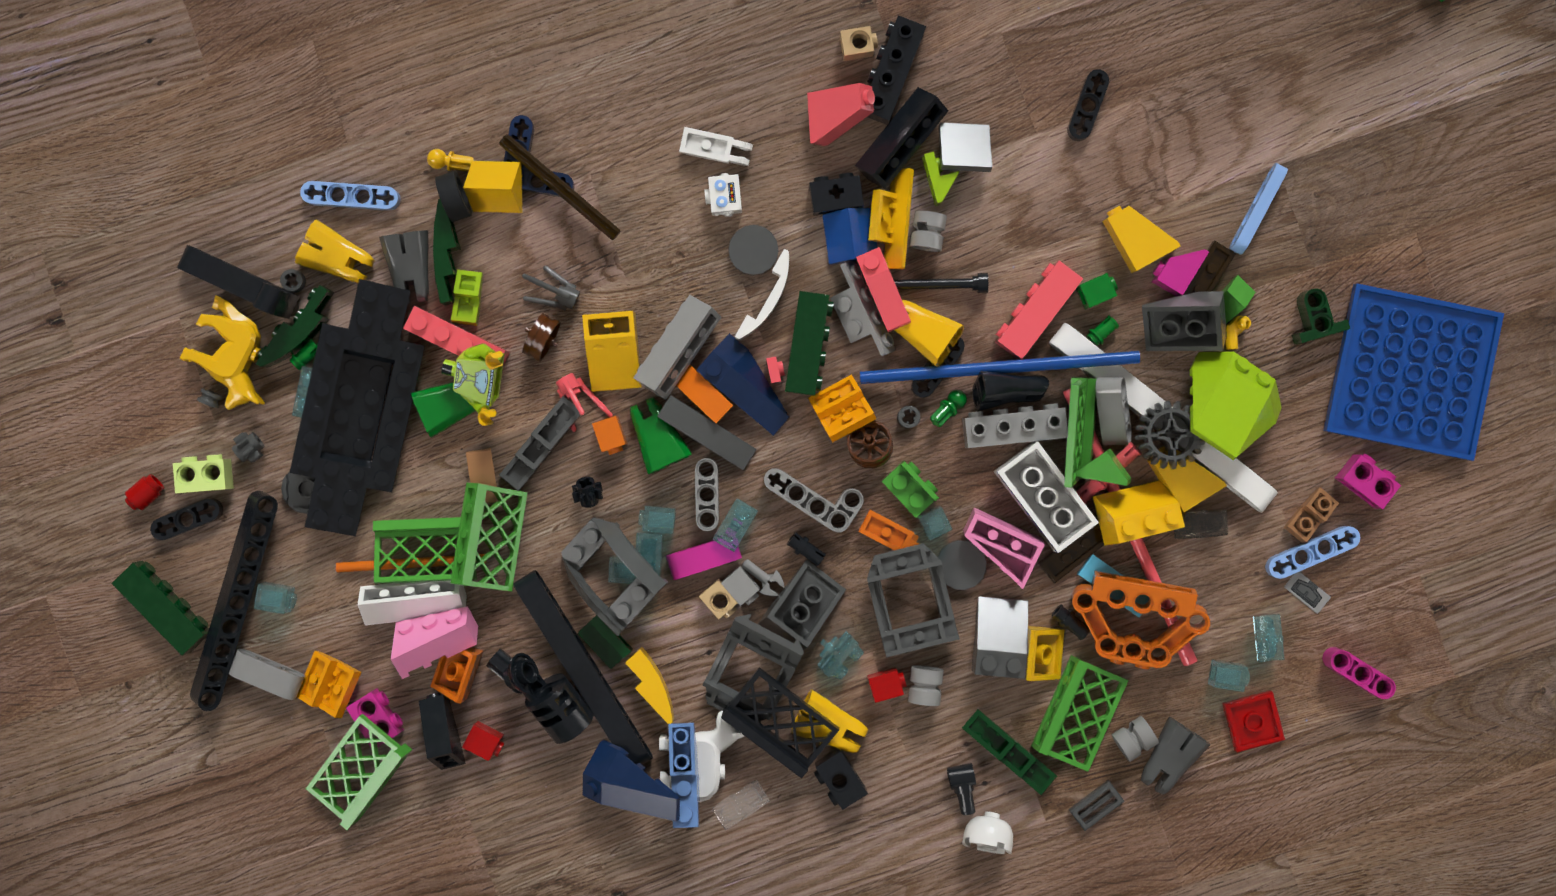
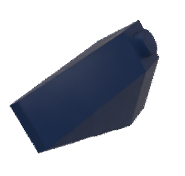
(739, 377)
(622, 784)

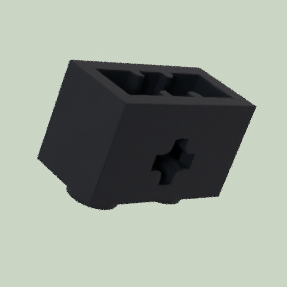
(824, 203)

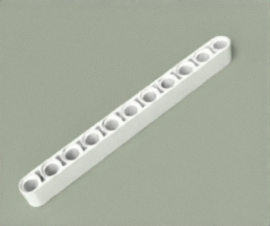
(1235, 474)

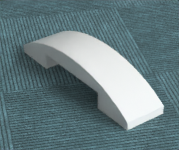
(750, 324)

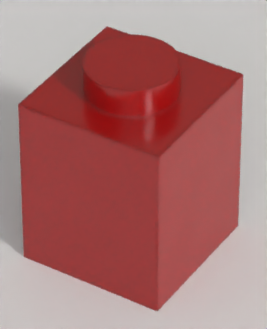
(886, 684)
(484, 741)

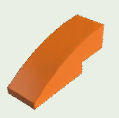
(704, 394)

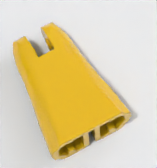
(332, 253)
(930, 332)
(835, 715)

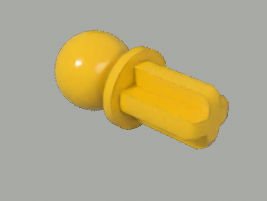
(438, 159)

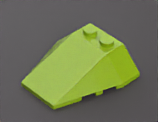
(1231, 401)

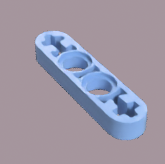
(350, 197)
(1258, 208)
(1313, 555)

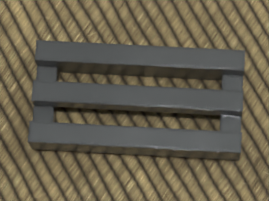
(1092, 796)

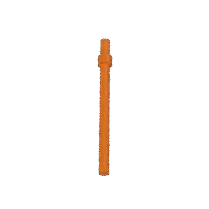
(369, 565)

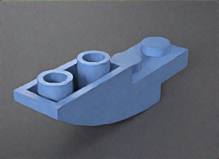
(684, 772)

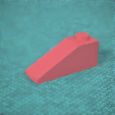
(883, 289)

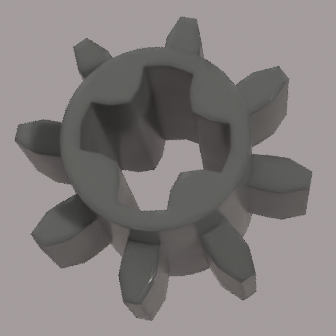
(248, 447)

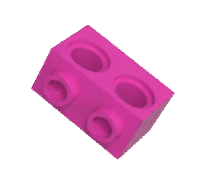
(1365, 486)
(382, 714)

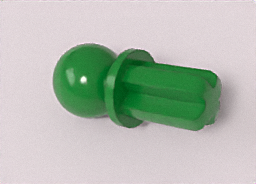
(956, 400)

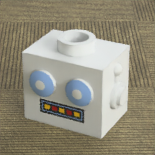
(724, 195)

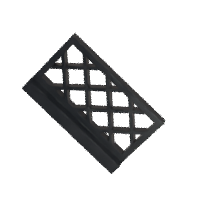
(770, 741)

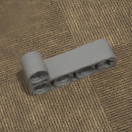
(809, 496)

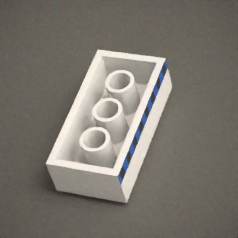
(1041, 494)

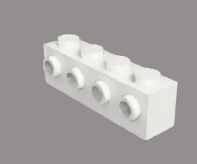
(408, 600)

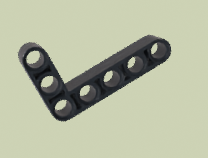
(239, 282)

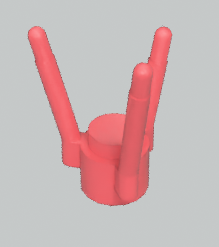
(569, 388)

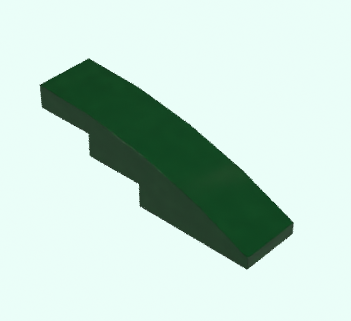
(444, 243)
(1009, 752)

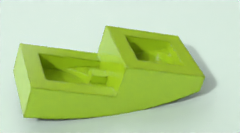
(467, 297)

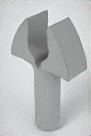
(763, 577)

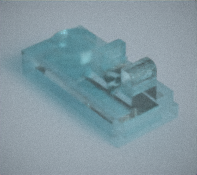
(735, 525)

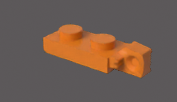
(887, 532)

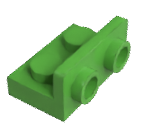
(910, 488)

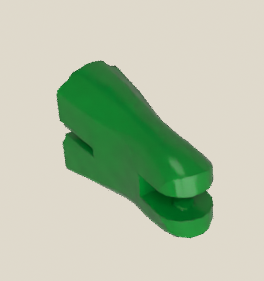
(440, 408)
(657, 439)

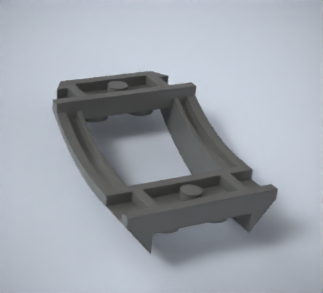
(637, 594)
(921, 634)
(762, 642)

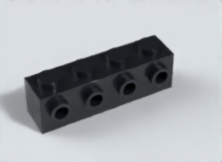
(894, 66)
(901, 137)

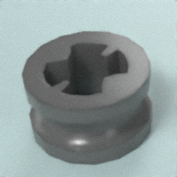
(300, 279)
(210, 398)
(916, 419)

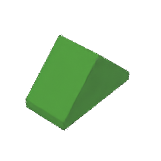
(1236, 297)
(1105, 469)

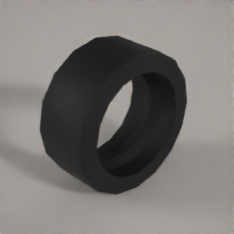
(453, 196)

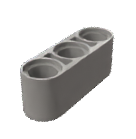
(1113, 410)
(707, 506)
(266, 674)

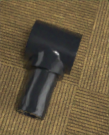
(962, 782)

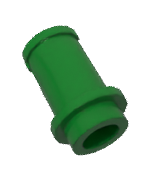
(1102, 331)
(304, 355)

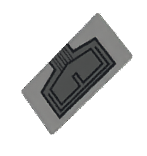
(1307, 592)

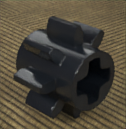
(587, 492)

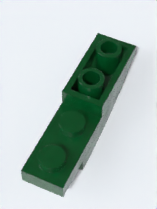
(292, 338)

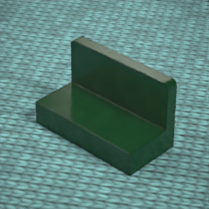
(605, 642)

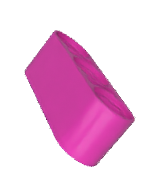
(700, 559)
(1370, 675)

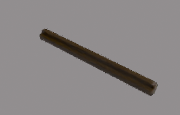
(559, 187)

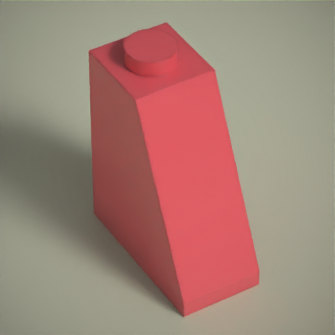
(837, 111)

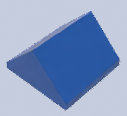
(847, 234)

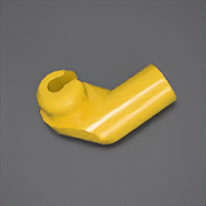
(1233, 329)

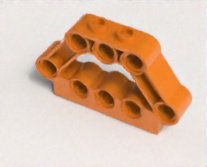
(1170, 640)

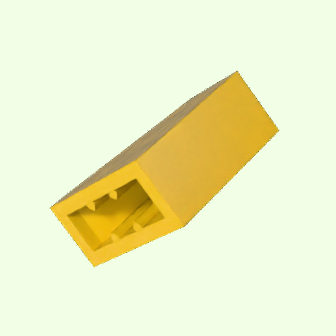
(1137, 238)
(1188, 483)

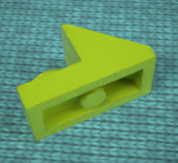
(938, 184)

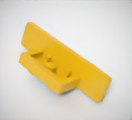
(891, 218)

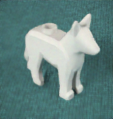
(709, 750)

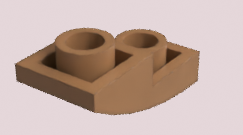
(482, 470)
(1310, 515)

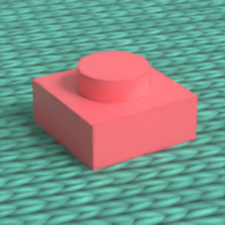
(775, 369)

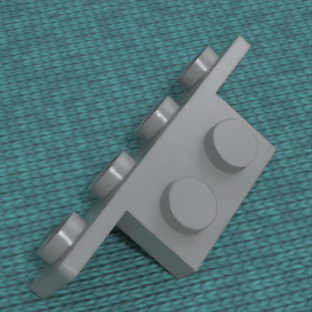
(859, 311)

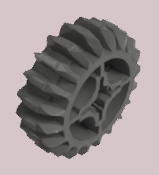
(1171, 447)

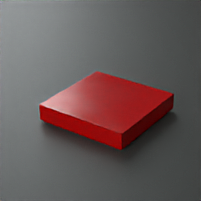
(1253, 721)

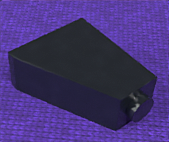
(440, 732)

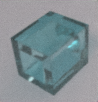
(657, 519)
(934, 523)
(275, 598)
(1228, 675)

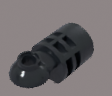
(550, 700)

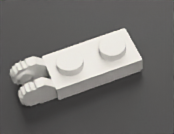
(713, 146)

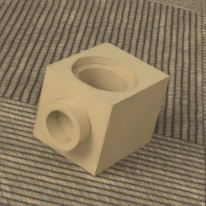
(849, 51)
(713, 590)

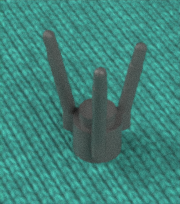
(565, 295)

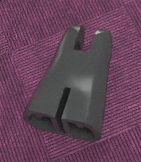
(408, 261)
(1173, 755)

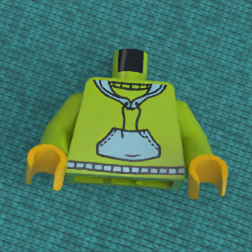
(477, 378)

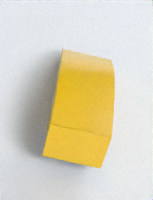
(652, 685)

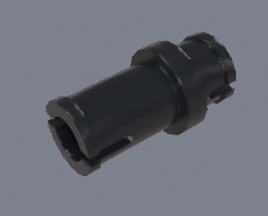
(805, 548)
(1072, 623)

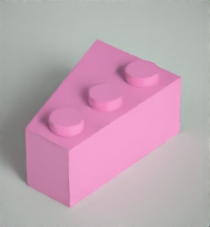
(1004, 544)
(431, 637)

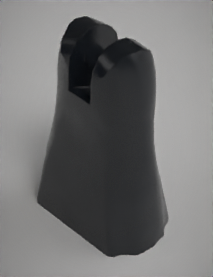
(996, 389)

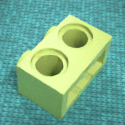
(203, 476)

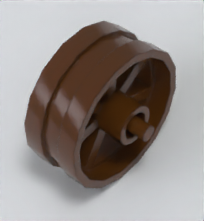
(541, 337)
(870, 445)

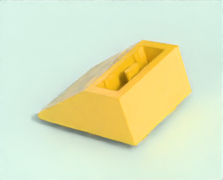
(612, 350)

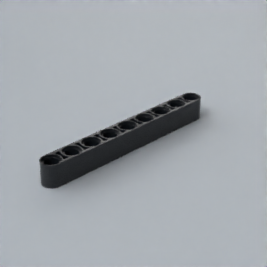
(237, 612)
(581, 667)

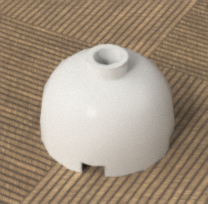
(989, 834)

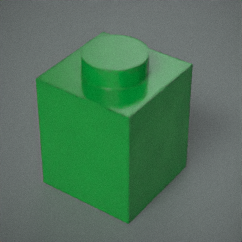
(1097, 290)

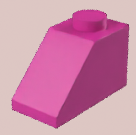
(1178, 271)

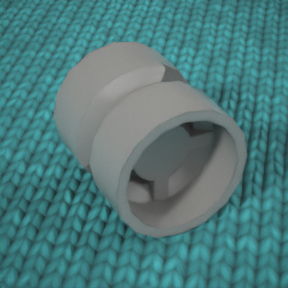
(928, 231)
(925, 685)
(1135, 738)

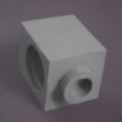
(741, 586)

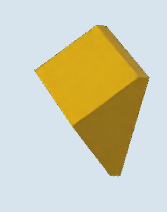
(494, 186)
(1044, 653)

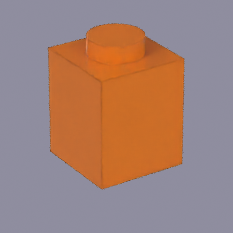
(610, 435)

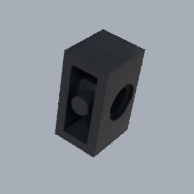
(851, 789)

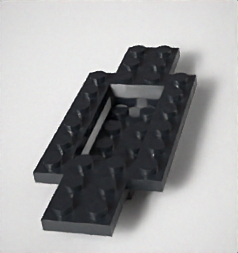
(347, 404)

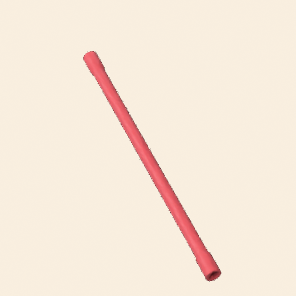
(1185, 653)

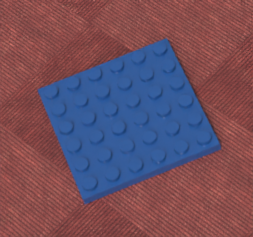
(1413, 372)

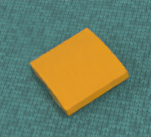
(842, 408)
(328, 684)

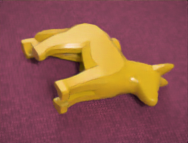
(234, 357)

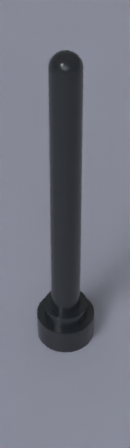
(977, 283)

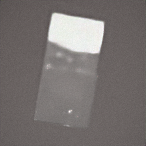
(741, 804)

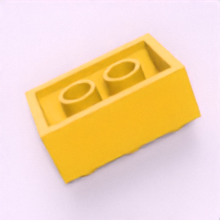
(1137, 513)

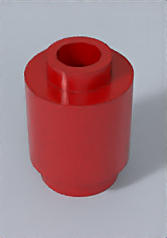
(144, 492)

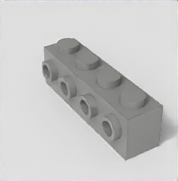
(677, 347)
(1015, 427)

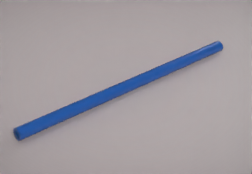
(1009, 366)

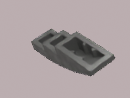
(706, 432)
(540, 443)

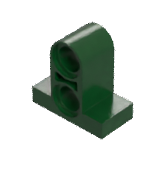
(1310, 314)

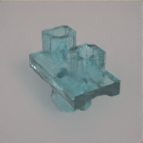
(1268, 637)
(836, 652)

